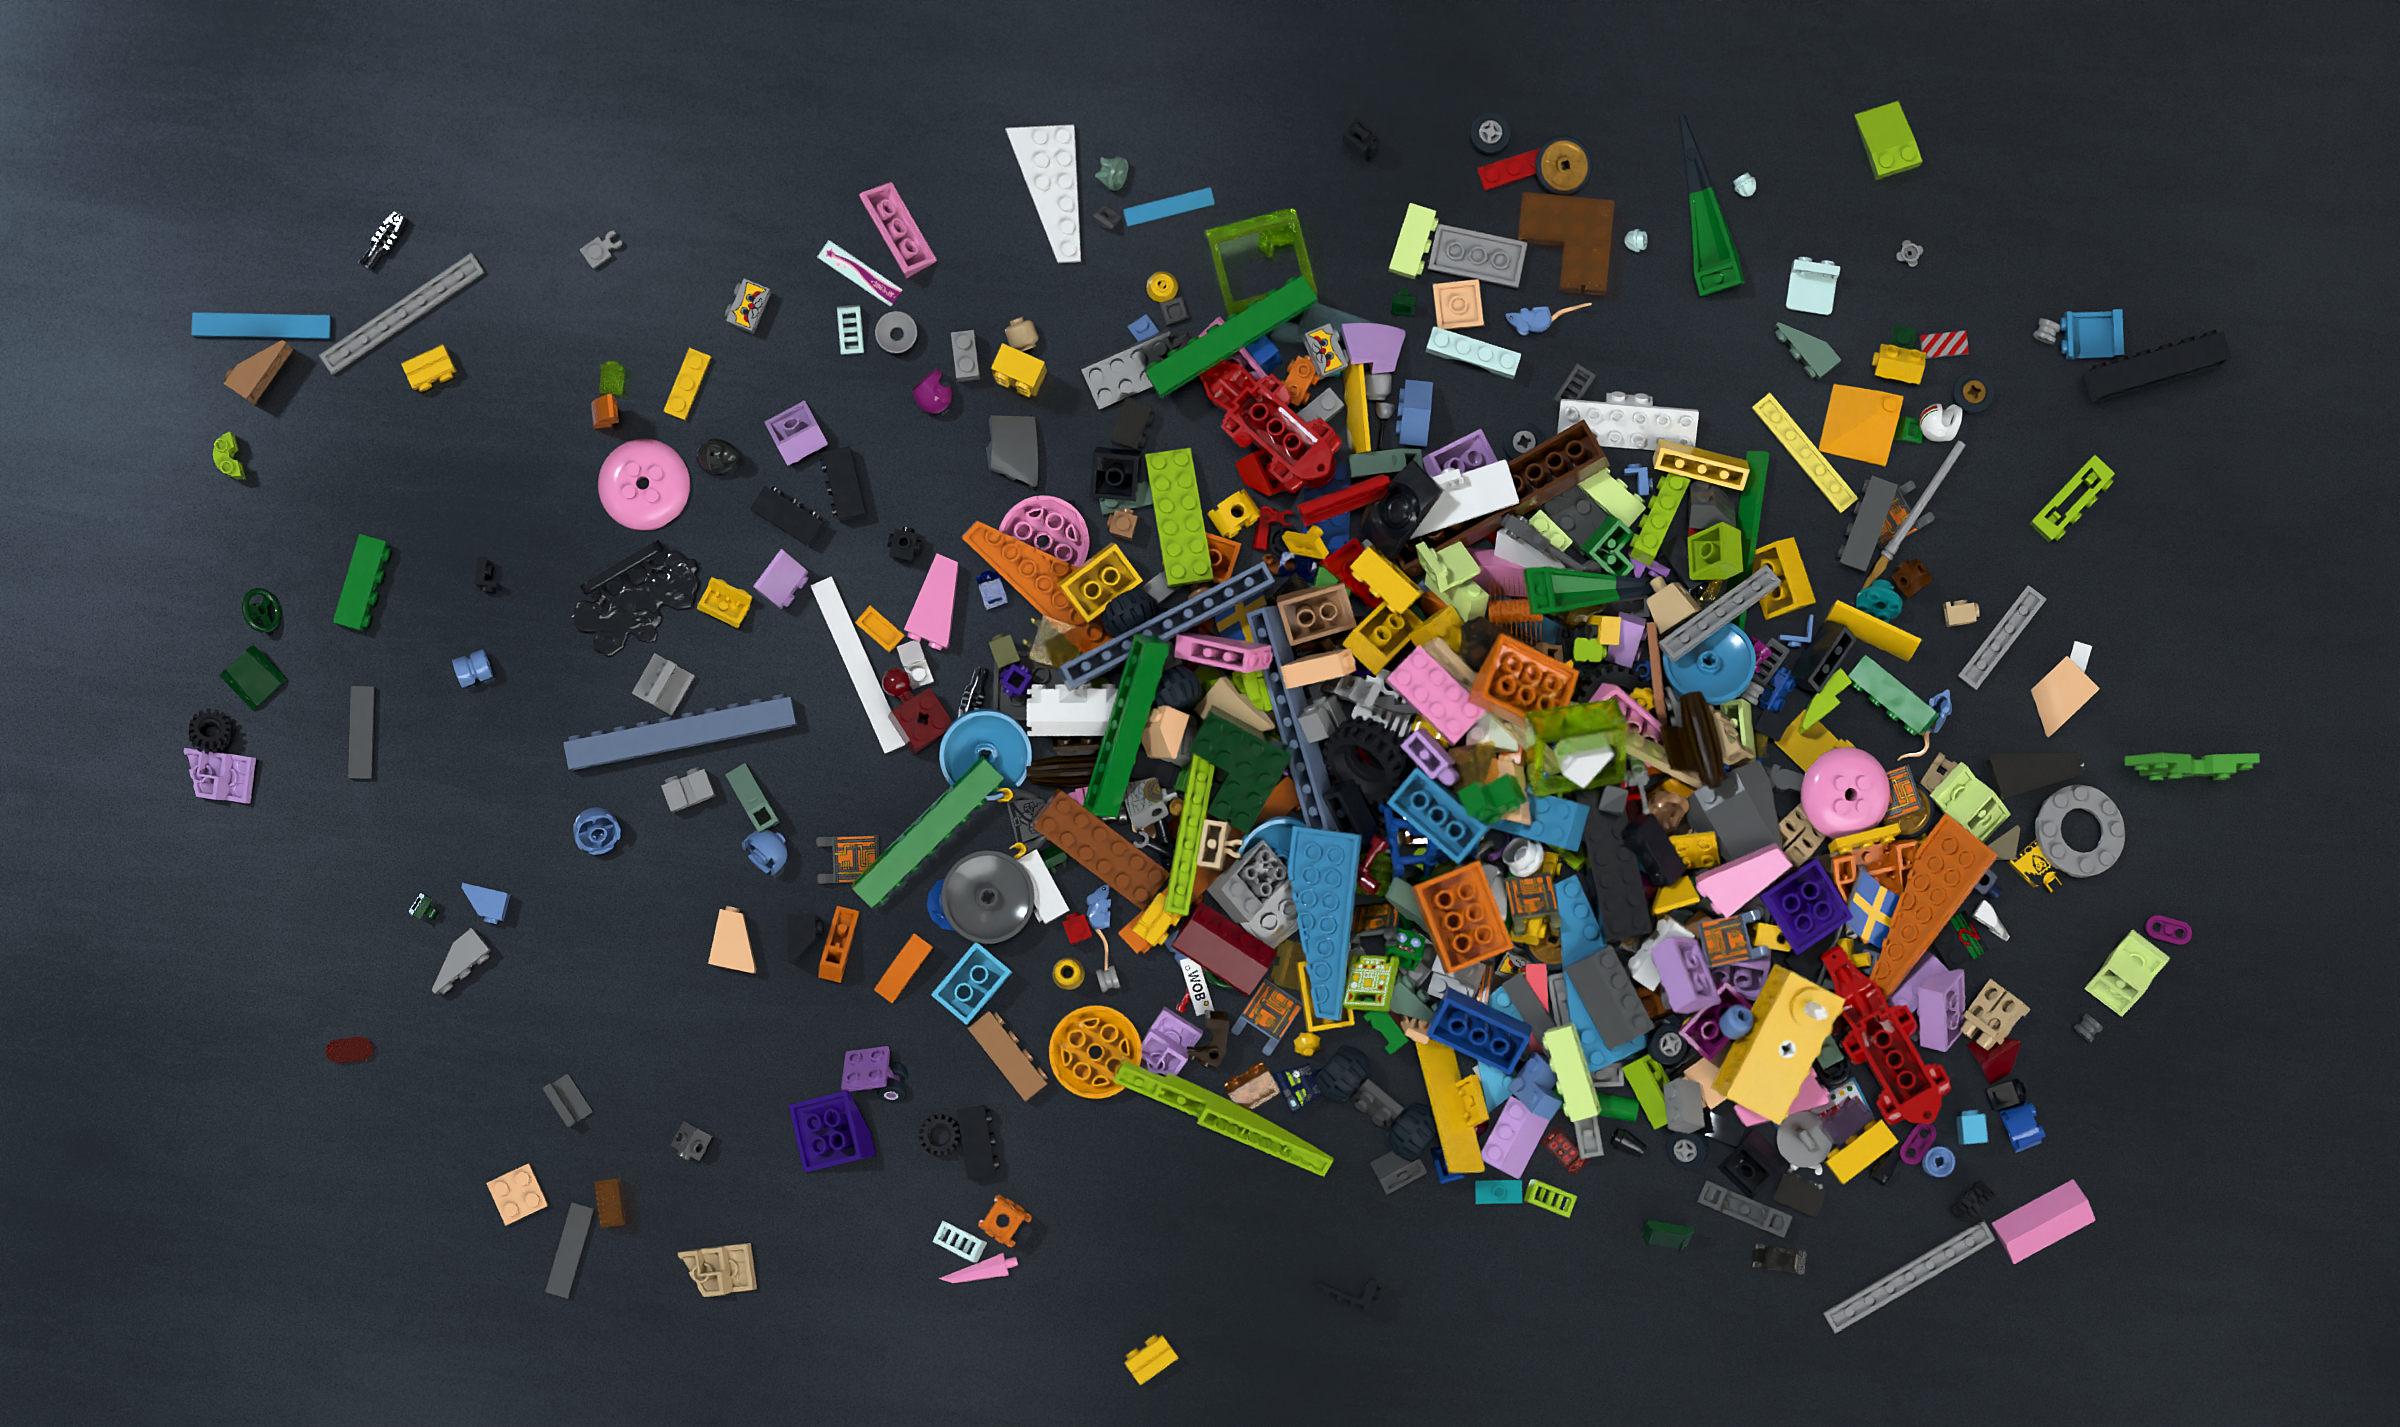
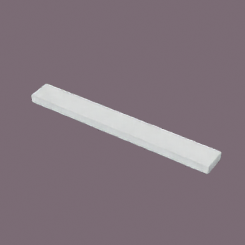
(857, 663)

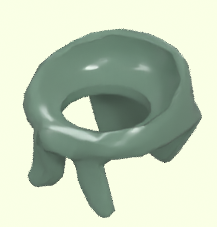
(1113, 172)

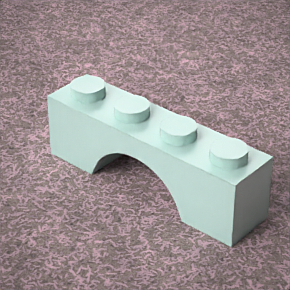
(1459, 347)

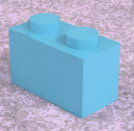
(1971, 1127)

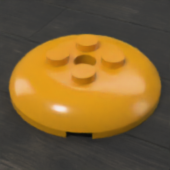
(1071, 1047)

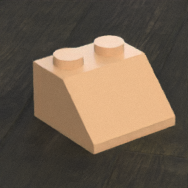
(1164, 732)

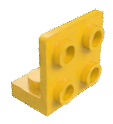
(1697, 849)

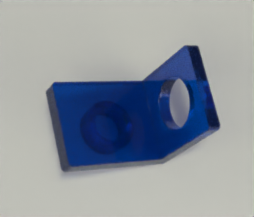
(1305, 567)

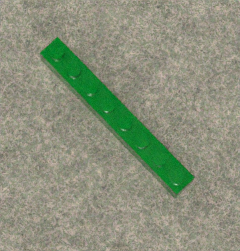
(1231, 336)
(1126, 725)
(927, 832)

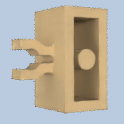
(1215, 845)

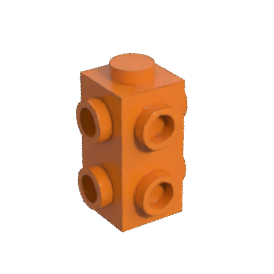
(1300, 379)

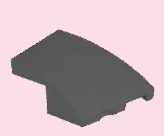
(1014, 448)

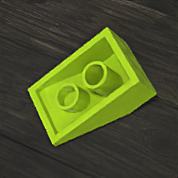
(1888, 140)

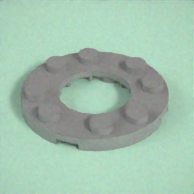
(2050, 837)

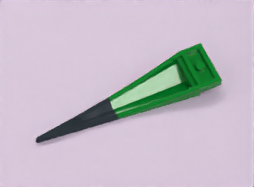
(1713, 248)
(1563, 590)

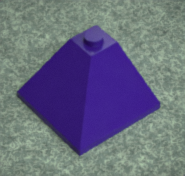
(1805, 905)
(830, 1131)

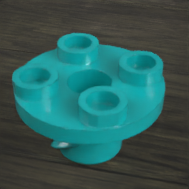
(1880, 601)

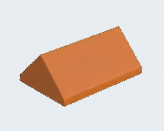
(1222, 556)

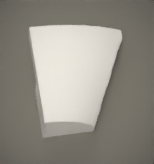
(1985, 914)

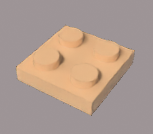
(1458, 304)
(517, 1194)

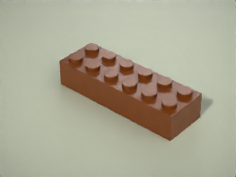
(1100, 849)

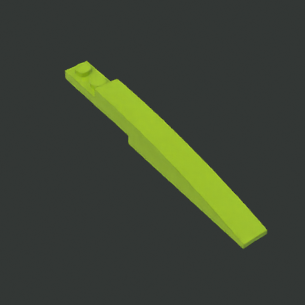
(1224, 1116)

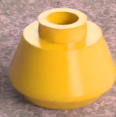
(1157, 292)

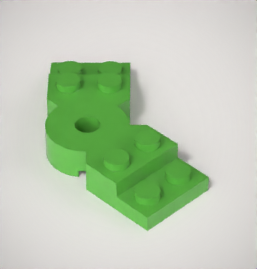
(2184, 765)

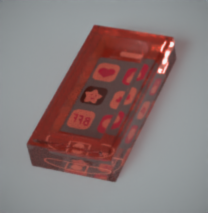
(1564, 1150)

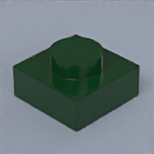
(1903, 337)

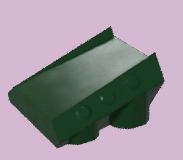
(253, 677)
(1667, 1234)

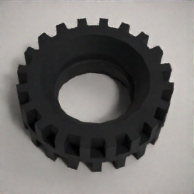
(1610, 674)
(1347, 764)

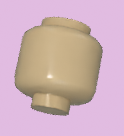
(1021, 334)

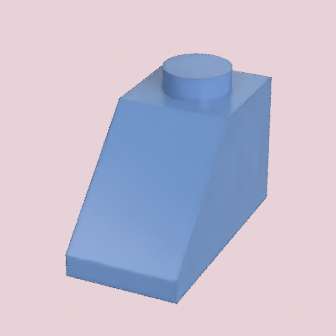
(487, 902)

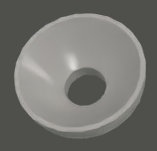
(888, 323)

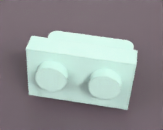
(1812, 286)

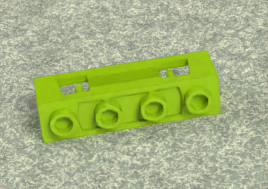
(2098, 471)

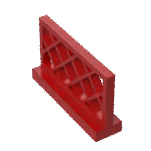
(1343, 500)

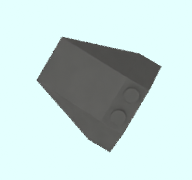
(1737, 811)

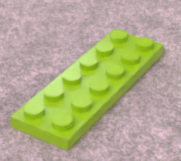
(1179, 517)

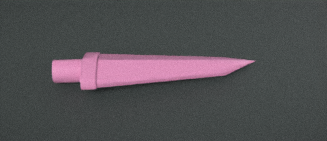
(988, 1268)

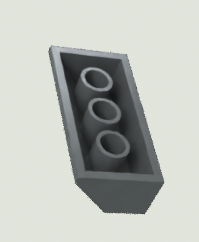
(1609, 997)

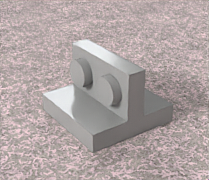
(663, 684)

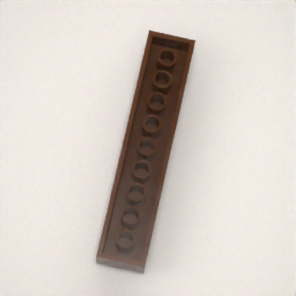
(1537, 479)

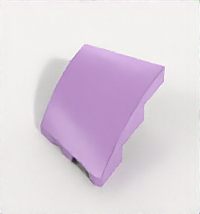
(1373, 344)
(221, 775)
(1167, 1042)

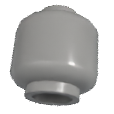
(1377, 385)

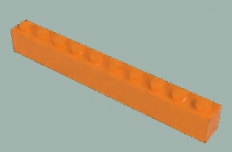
(1280, 803)

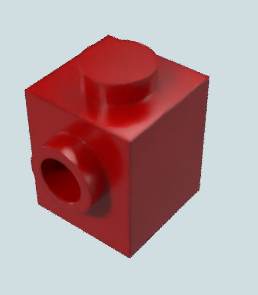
(1077, 928)

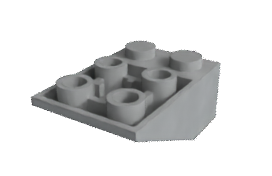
(1249, 883)

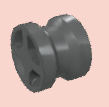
(2088, 1028)

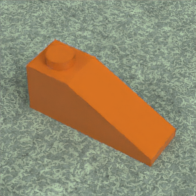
(838, 944)

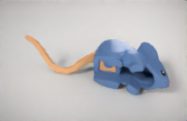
(1537, 319)
(1942, 704)
(1098, 914)

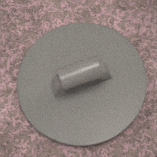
(1802, 1140)

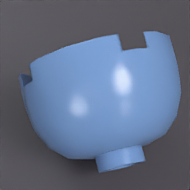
(596, 830)
(766, 850)

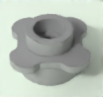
(1903, 254)

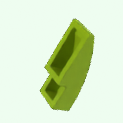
(1825, 702)

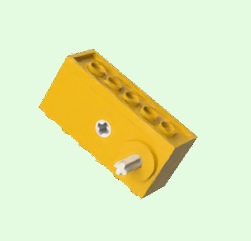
(1777, 1053)

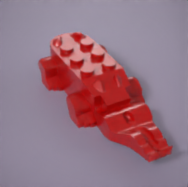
(1261, 415)
(1882, 1041)

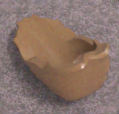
(1668, 809)

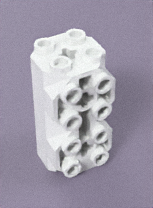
(1071, 712)

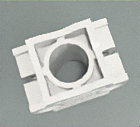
(1395, 721)

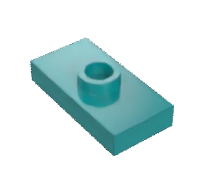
(1498, 1191)

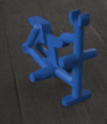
(1429, 859)

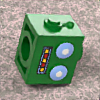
(1407, 949)

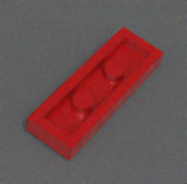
(1508, 170)

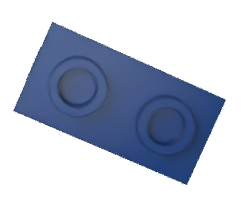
(1783, 685)

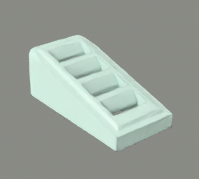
(847, 310)
(977, 1250)

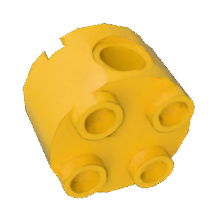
(1242, 505)

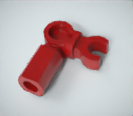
(1263, 531)

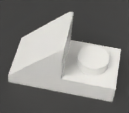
(915, 664)

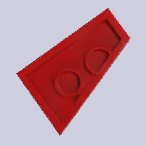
(1339, 565)

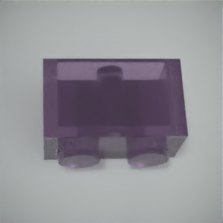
(1845, 1120)

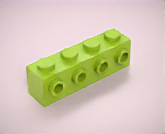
(1658, 521)

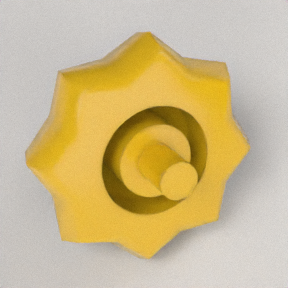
(1644, 698)
(1307, 1044)

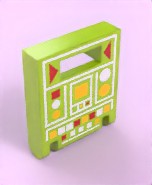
(1372, 977)

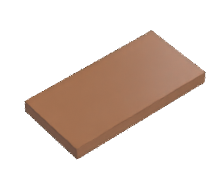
(1657, 673)

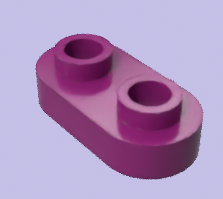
(2168, 929)
(1917, 1143)

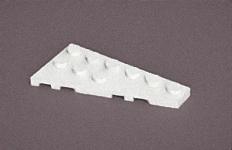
(1050, 173)

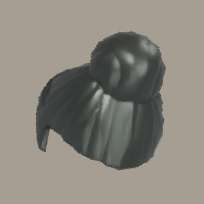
(724, 456)

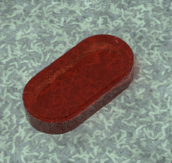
(349, 1049)

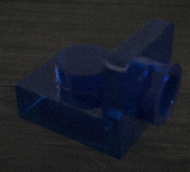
(991, 589)

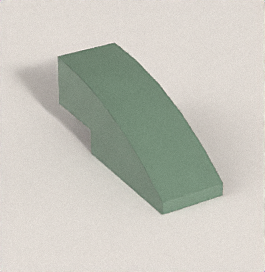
(1403, 900)

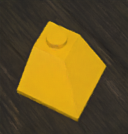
(1674, 896)

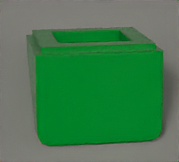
(1908, 430)

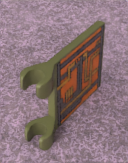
(1532, 898)

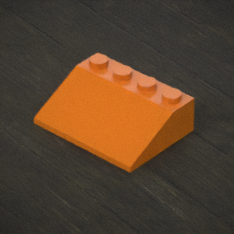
(1521, 681)
(1462, 917)

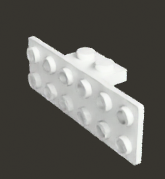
(1630, 421)
(1469, 496)

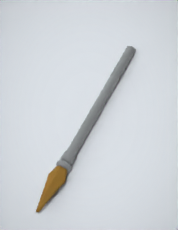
(1892, 547)

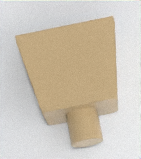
(1671, 605)

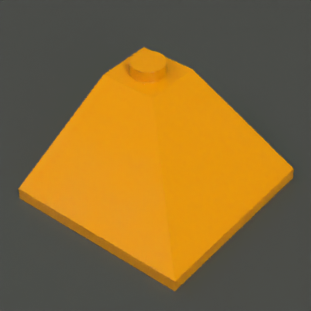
(1860, 424)

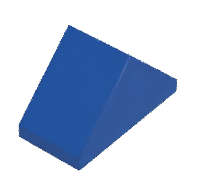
(1441, 1166)

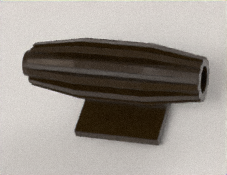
(1695, 744)
(1070, 767)

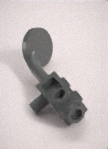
(1519, 528)

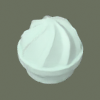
(1745, 185)
(1636, 240)

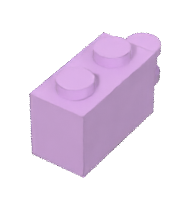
(1631, 632)
(1431, 756)

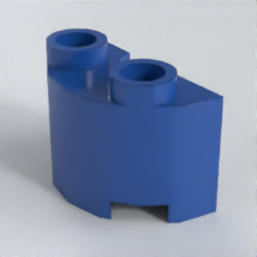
(2022, 1126)

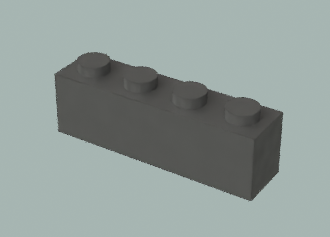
(1868, 523)

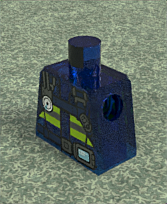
(1298, 1086)

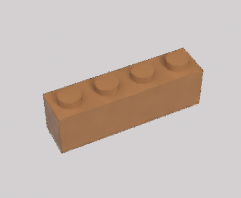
(1007, 1055)

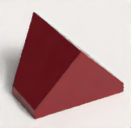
(1996, 1061)

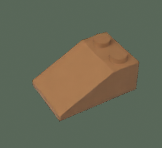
(255, 373)
(1316, 612)

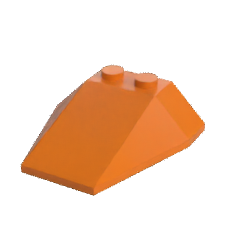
(1885, 863)

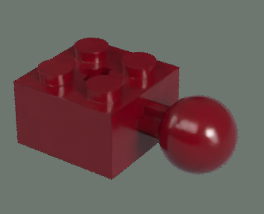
(904, 718)

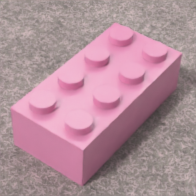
(1435, 695)

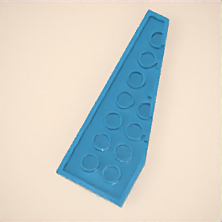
(1324, 888)
(1578, 938)

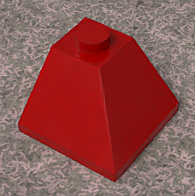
(1256, 474)

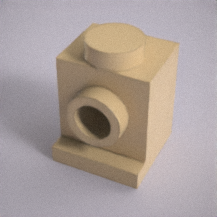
(1960, 613)

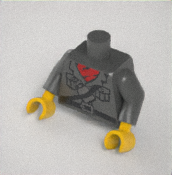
(1023, 809)

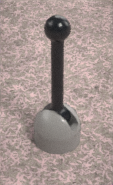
(1383, 411)

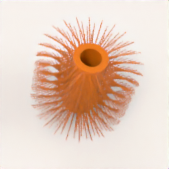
(1512, 611)

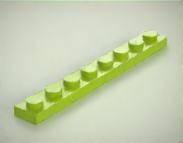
(1189, 836)

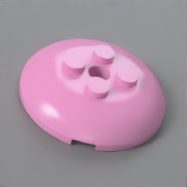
(660, 500)
(1053, 518)
(1825, 790)

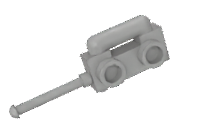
(1637, 777)

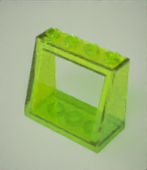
(1249, 227)
(1569, 723)

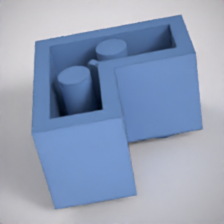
(1415, 411)
(1534, 1086)

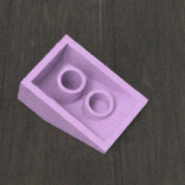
(1466, 454)
(781, 580)

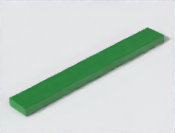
(1749, 519)

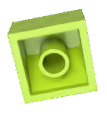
(1715, 553)

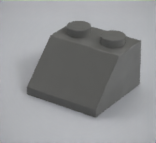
(1709, 505)

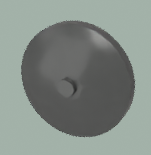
(987, 897)

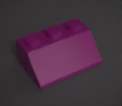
(1703, 1027)

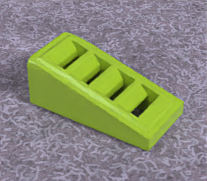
(1531, 1192)

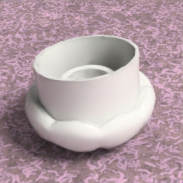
(1523, 856)

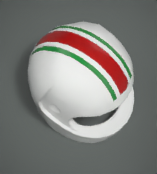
(1936, 422)

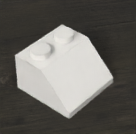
(1488, 730)
(1583, 757)

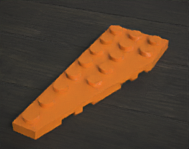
(1034, 577)
(1941, 879)

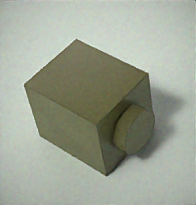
(1004, 651)

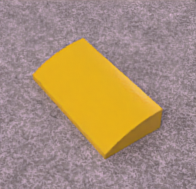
(1356, 409)
(1874, 631)

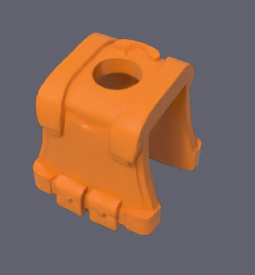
(1014, 1212)

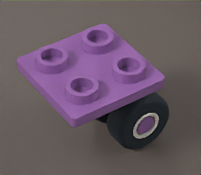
(872, 1069)

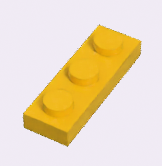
(687, 384)
(1864, 839)

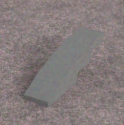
(1352, 689)

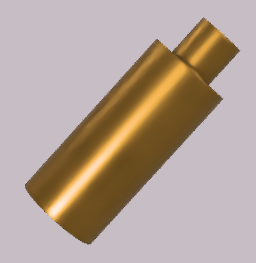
(1176, 806)

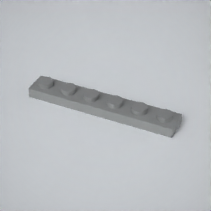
(1719, 613)

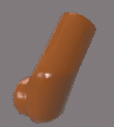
(1273, 564)

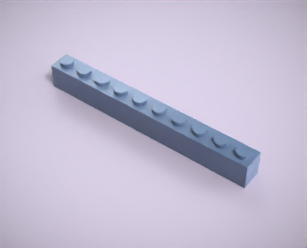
(1168, 624)
(1288, 705)
(679, 733)

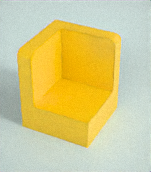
(1608, 628)

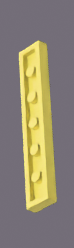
(1804, 453)

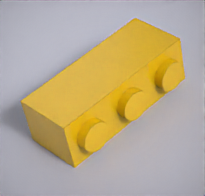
(1860, 1150)

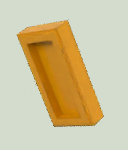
(879, 629)

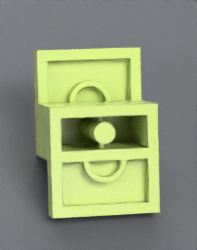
(1970, 802)
(2127, 973)

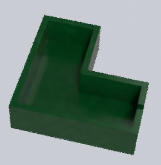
(1251, 762)

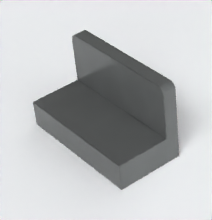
(567, 1100)
(1396, 1172)

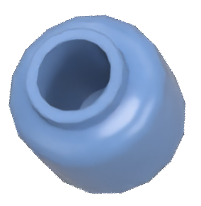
(1736, 1022)

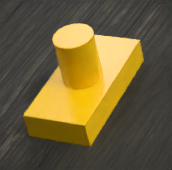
(1306, 544)
(1860, 959)

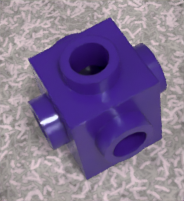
(1010, 674)

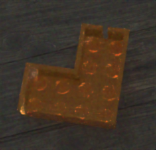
(1580, 227)

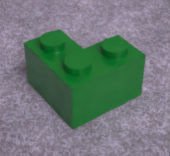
(1606, 544)
(1492, 800)

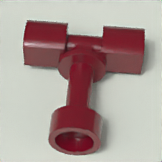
(1364, 878)

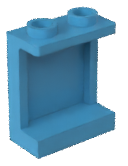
(2092, 335)

